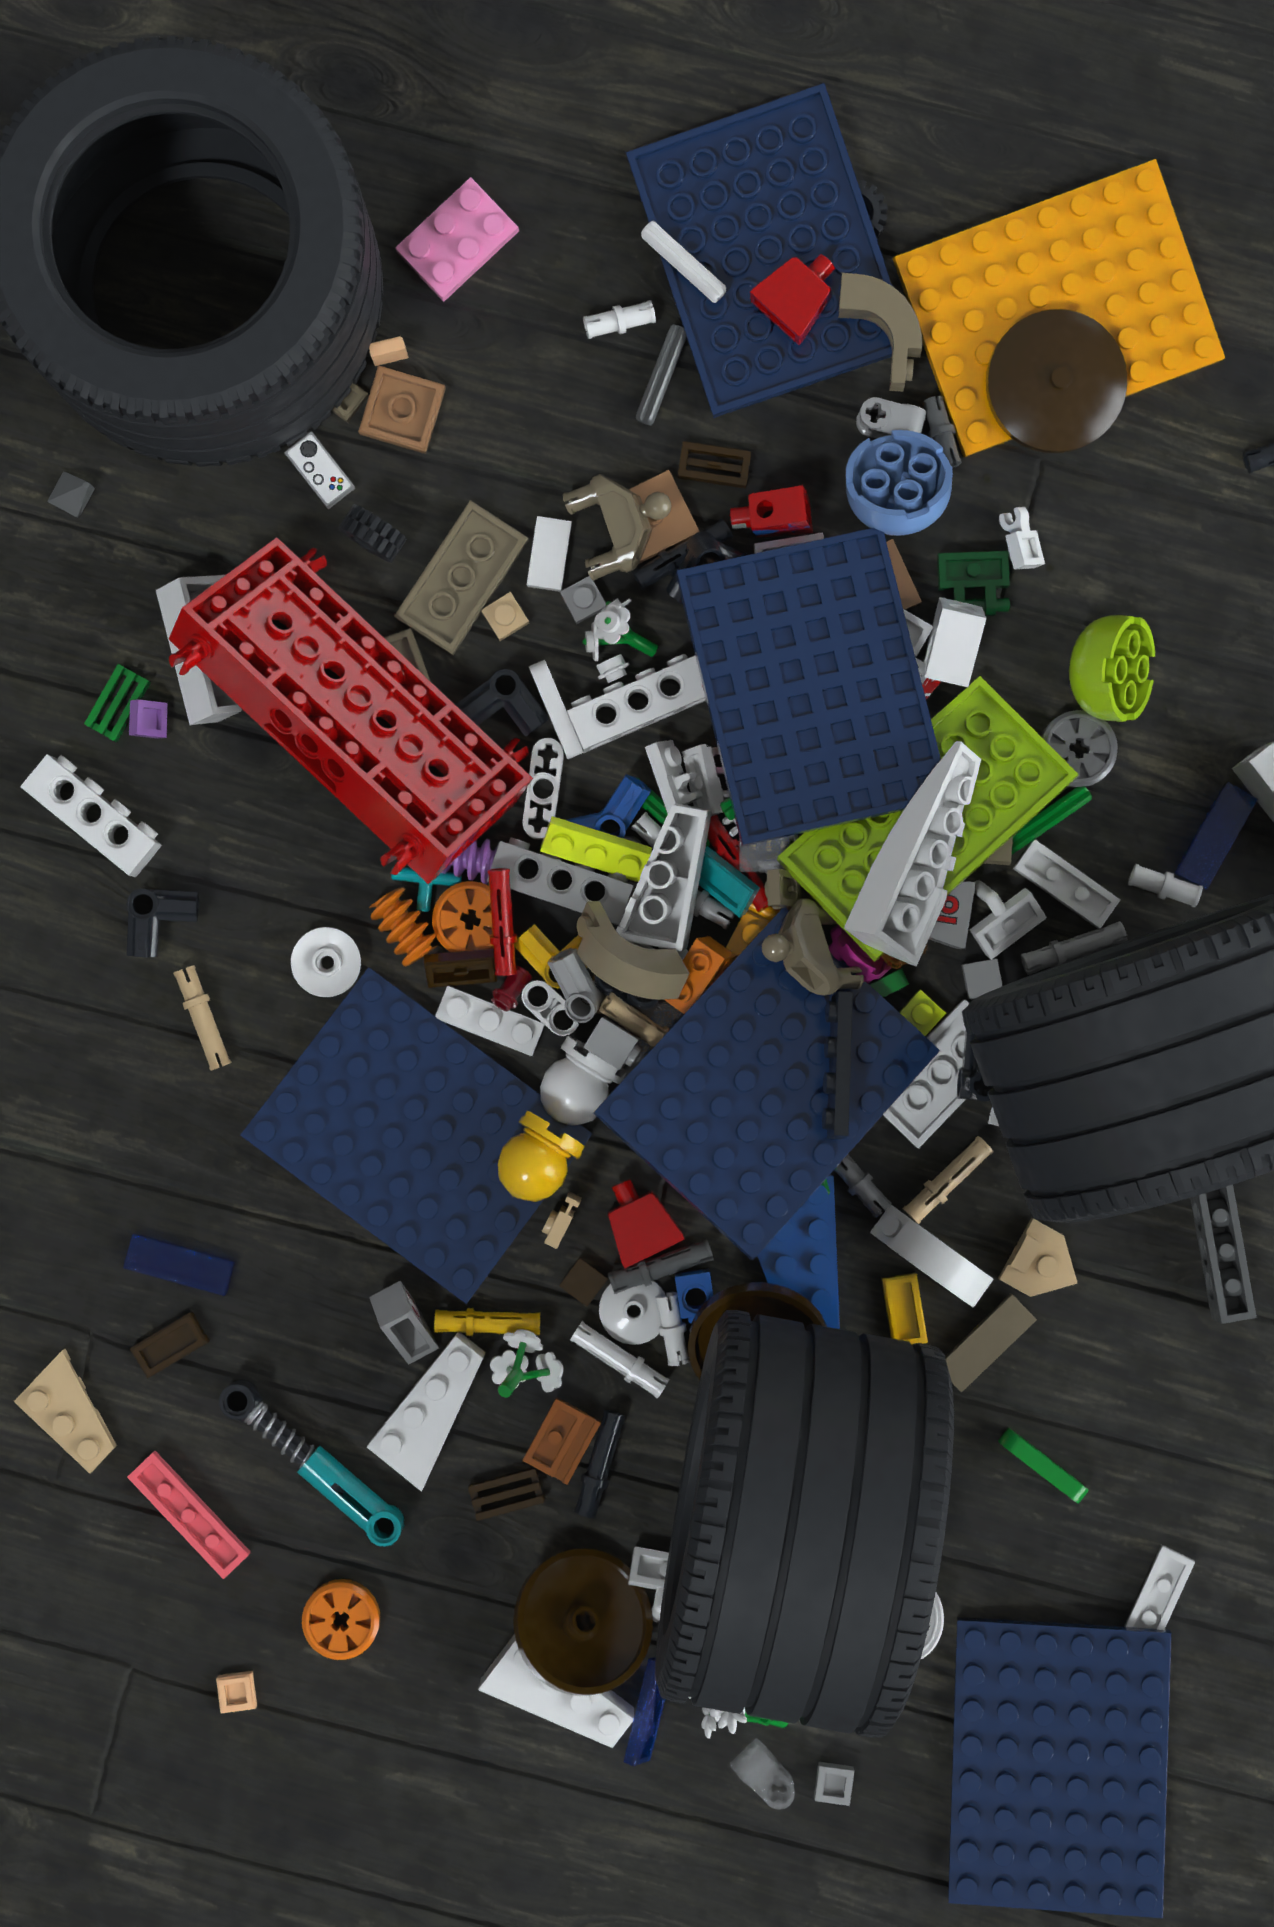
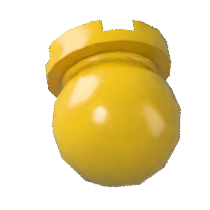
(536, 1161)

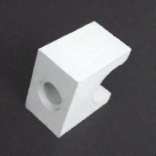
(954, 641)

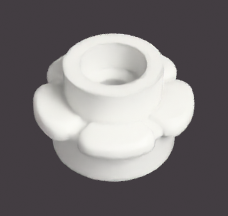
(612, 668)

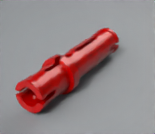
(717, 831)
(502, 922)

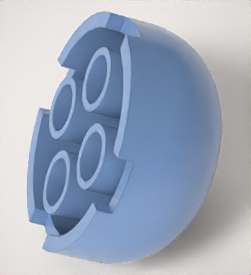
(899, 482)

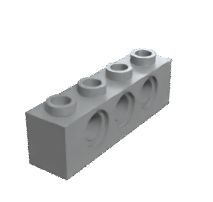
(515, 852)

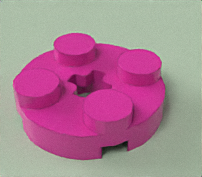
(846, 949)

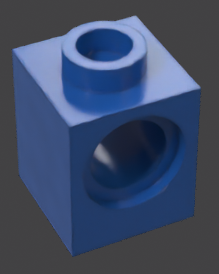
(689, 1280)

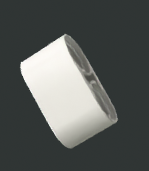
(547, 1011)

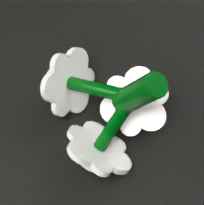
(611, 625)
(510, 1368)

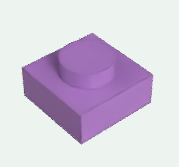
(148, 719)

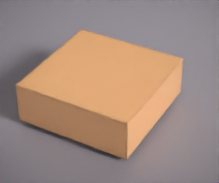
(388, 351)
(236, 1692)

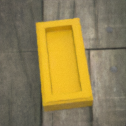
(904, 1308)

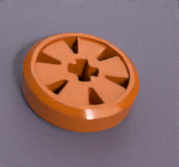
(449, 911)
(341, 1641)

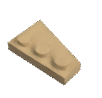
(66, 1413)

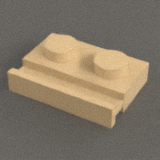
(558, 1222)

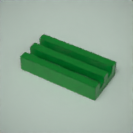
(105, 696)

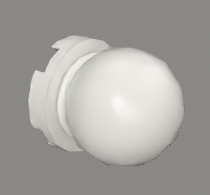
(577, 1084)

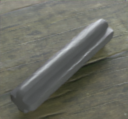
(661, 375)

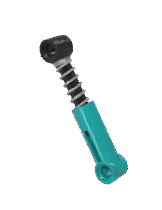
(316, 1466)

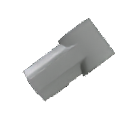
(576, 984)

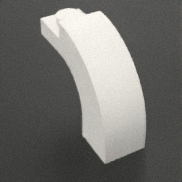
(931, 1256)

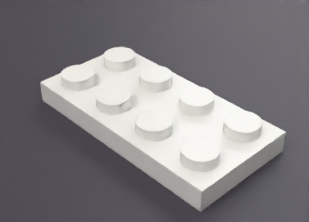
(934, 1091)

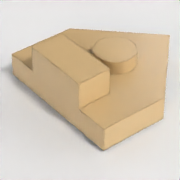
(1039, 1261)

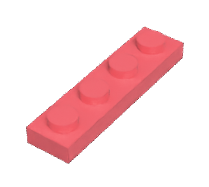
(189, 1514)

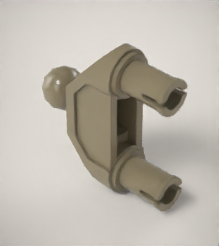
(625, 520)
(806, 951)

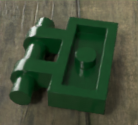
(975, 571)

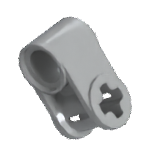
(890, 417)

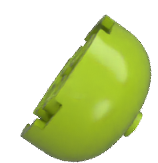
(1106, 665)

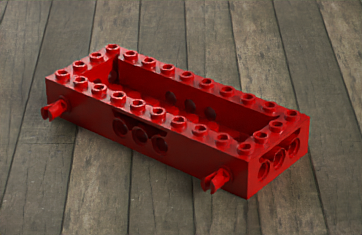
(333, 721)

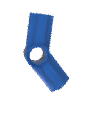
(621, 806)

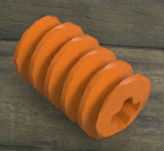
(402, 926)

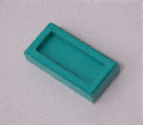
(727, 883)

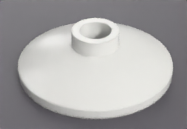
(308, 956)
(627, 1328)

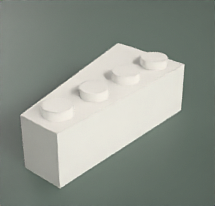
(668, 886)
(423, 1419)
(597, 1716)

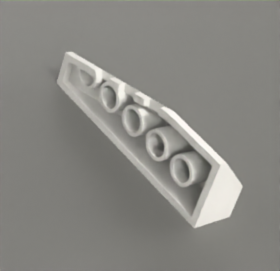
(909, 873)

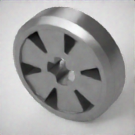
(1094, 735)

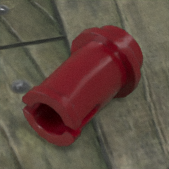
(510, 990)

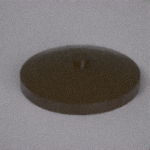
(1056, 381)
(748, 1297)
(582, 1622)

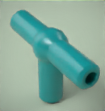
(424, 889)

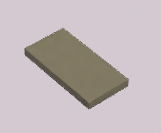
(461, 577)

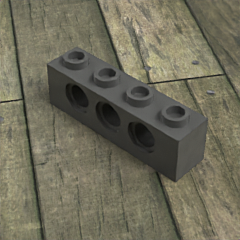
(1223, 1256)

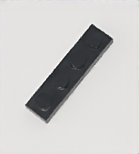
(838, 1050)

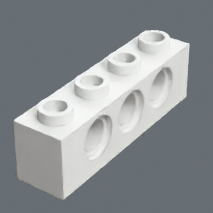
(660, 706)
(45, 787)

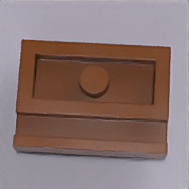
(561, 1440)

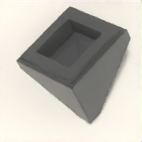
(71, 494)

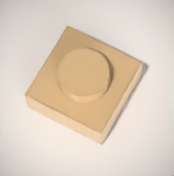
(505, 616)

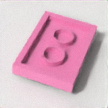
(457, 239)

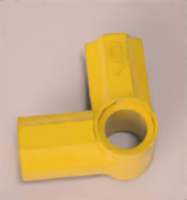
(539, 949)

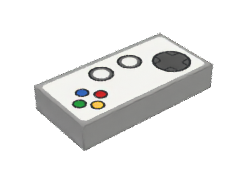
(319, 470)

